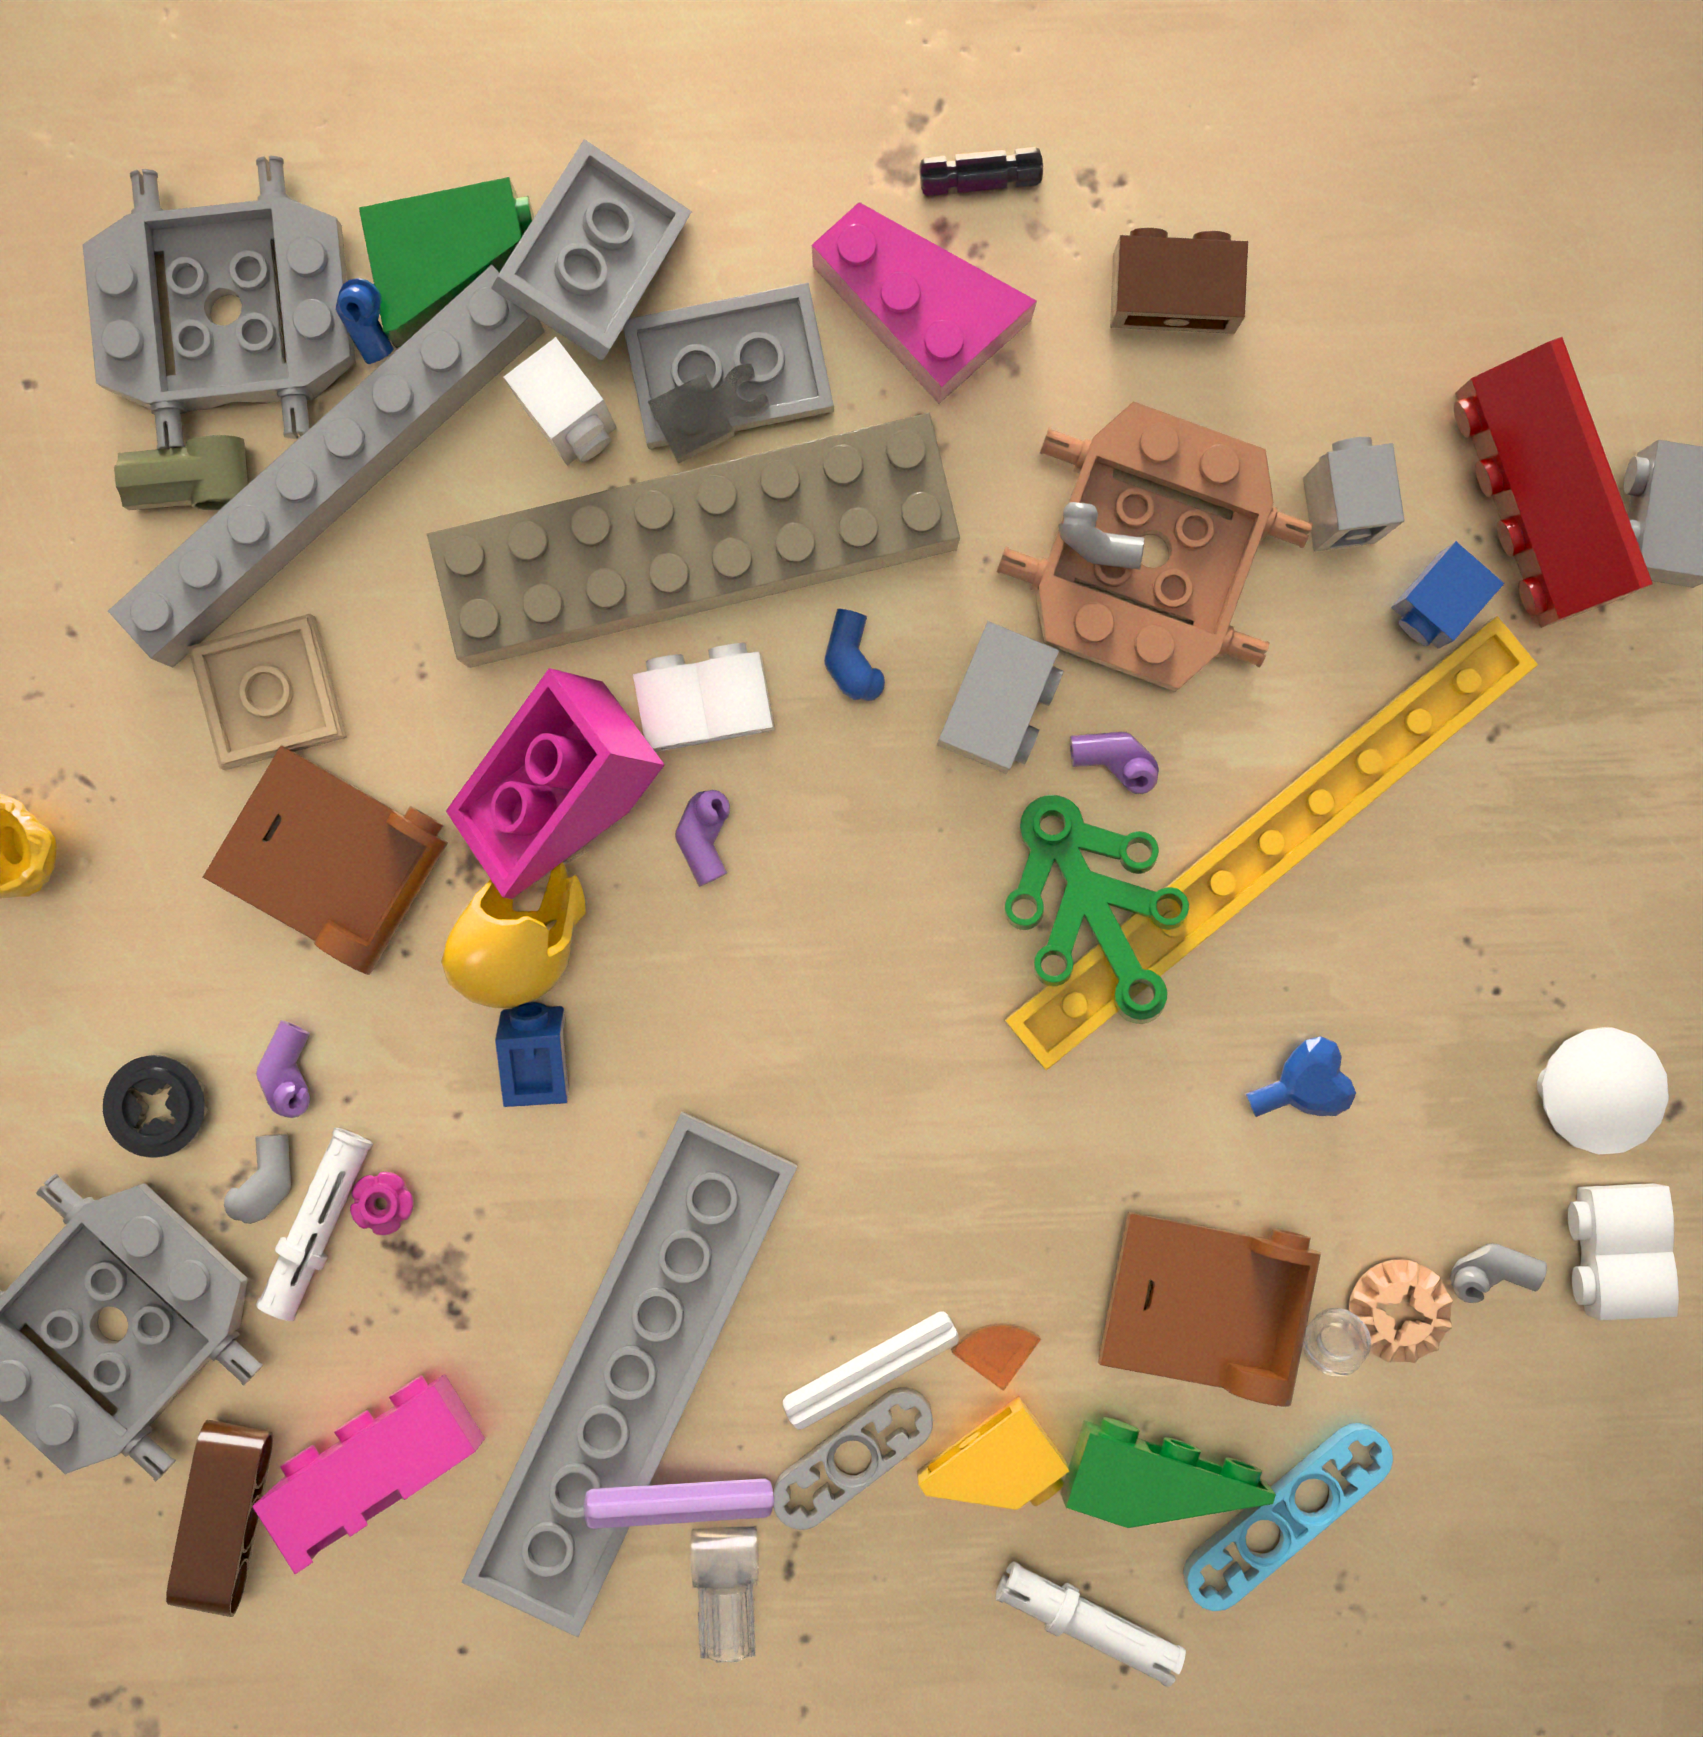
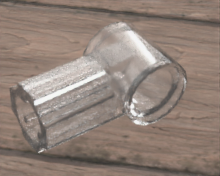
(725, 1574)

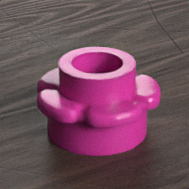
(395, 1193)

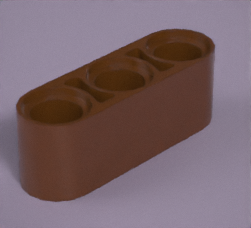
(219, 1518)

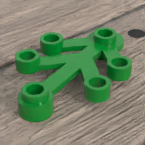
(1089, 897)

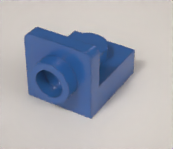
(532, 1055)

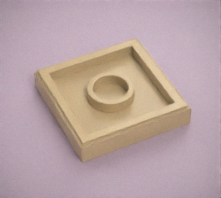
(267, 691)

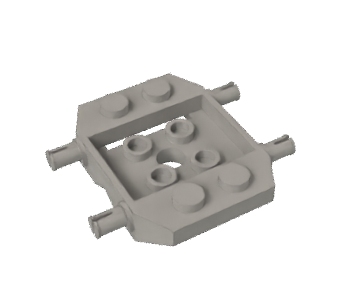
(210, 256)
(179, 1311)

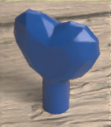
(1308, 1082)

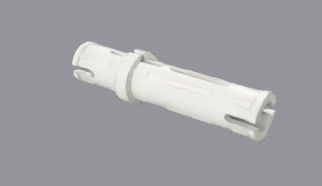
(311, 1230)
(1070, 1614)

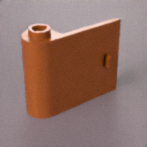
(329, 859)
(1217, 1310)

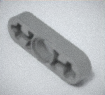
(805, 1474)

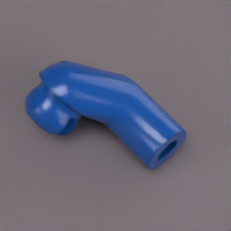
(359, 311)
(847, 663)

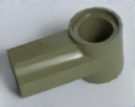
(199, 475)

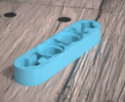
(1295, 1526)

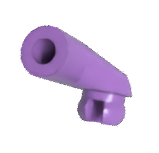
(280, 1074)

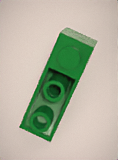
(1147, 1484)

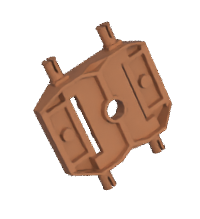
(1205, 557)

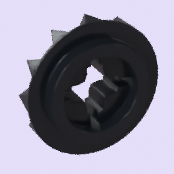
(126, 1110)

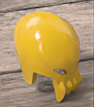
(510, 955)

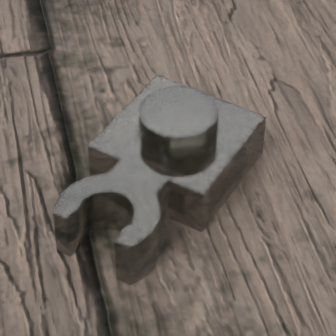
(697, 416)

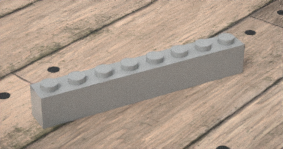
(326, 471)

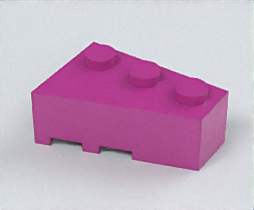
(919, 298)
(367, 1469)

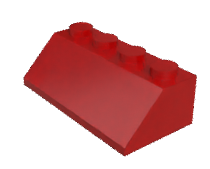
(1550, 485)

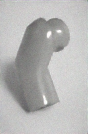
(1093, 544)
(266, 1186)
(1491, 1265)

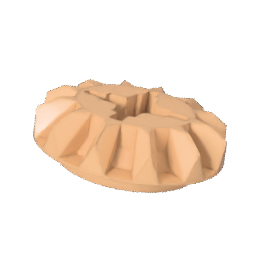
(1388, 1284)

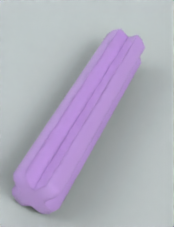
(678, 1503)

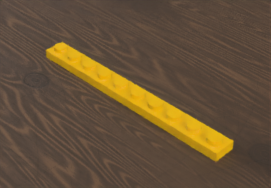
(1282, 833)

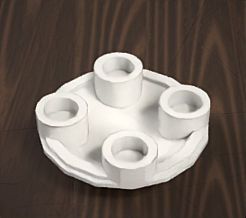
(1604, 1090)

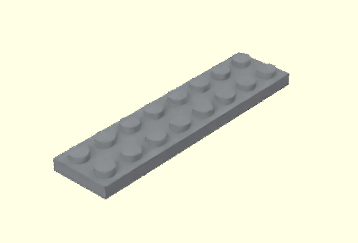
(630, 1370)

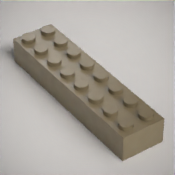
(694, 541)

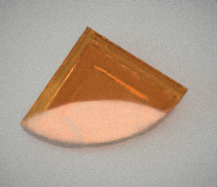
(997, 1351)

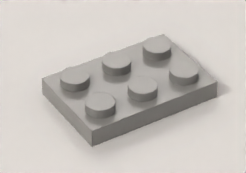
(591, 250)
(765, 329)

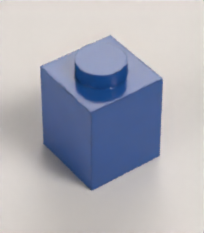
(1446, 597)

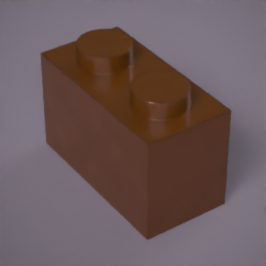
(1179, 282)

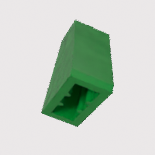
(436, 245)

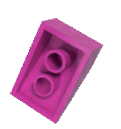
(552, 781)

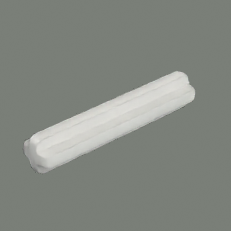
(870, 1370)

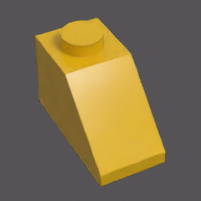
(998, 1463)

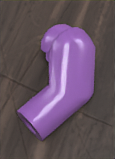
(1121, 755)
(698, 832)

